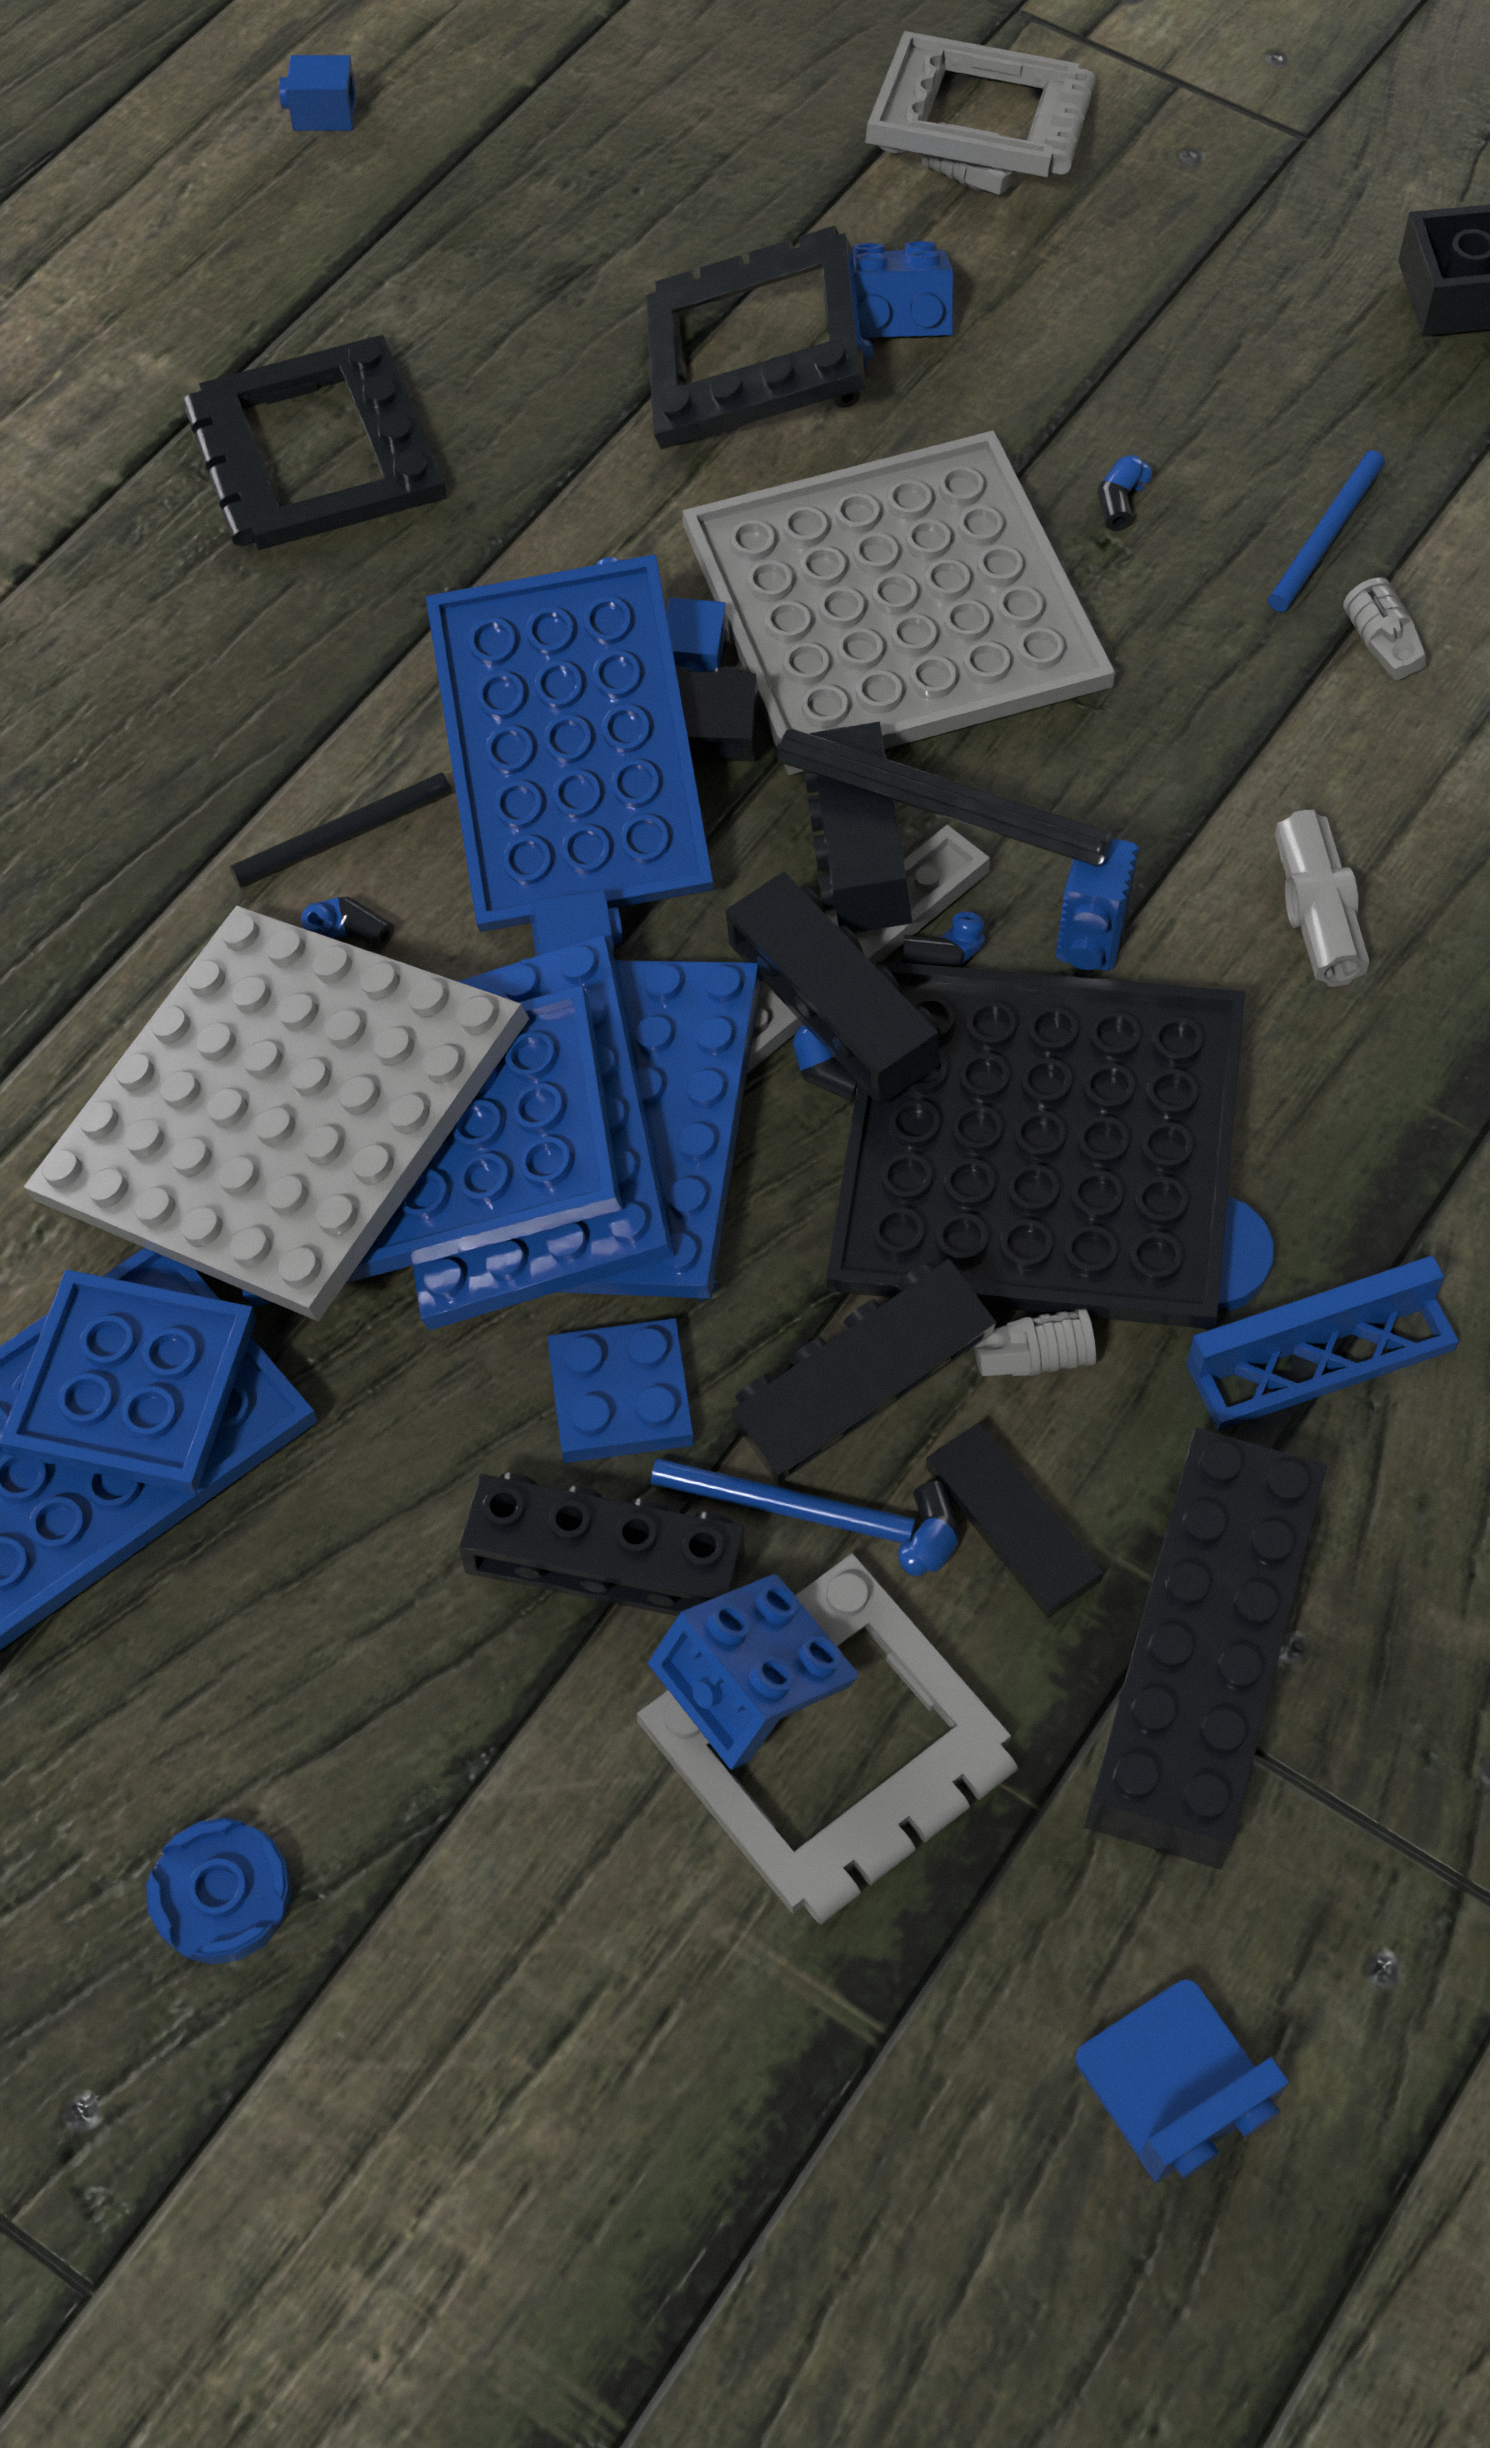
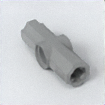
(1321, 898)

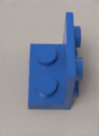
(748, 1664)

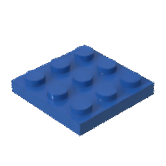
(129, 1381)

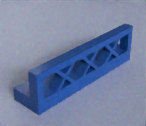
(1317, 1321)

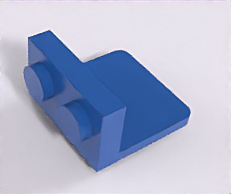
(903, 290)
(1178, 2081)

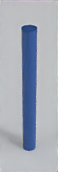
(1326, 531)
(782, 1501)

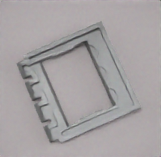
(914, 80)
(870, 1831)

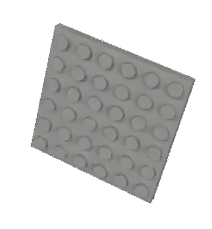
(898, 596)
(277, 1109)

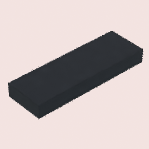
(1014, 1520)

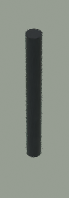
(340, 829)

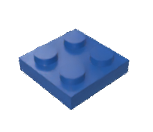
(620, 1390)

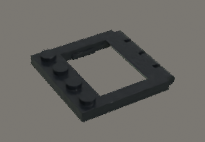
(764, 387)
(239, 473)

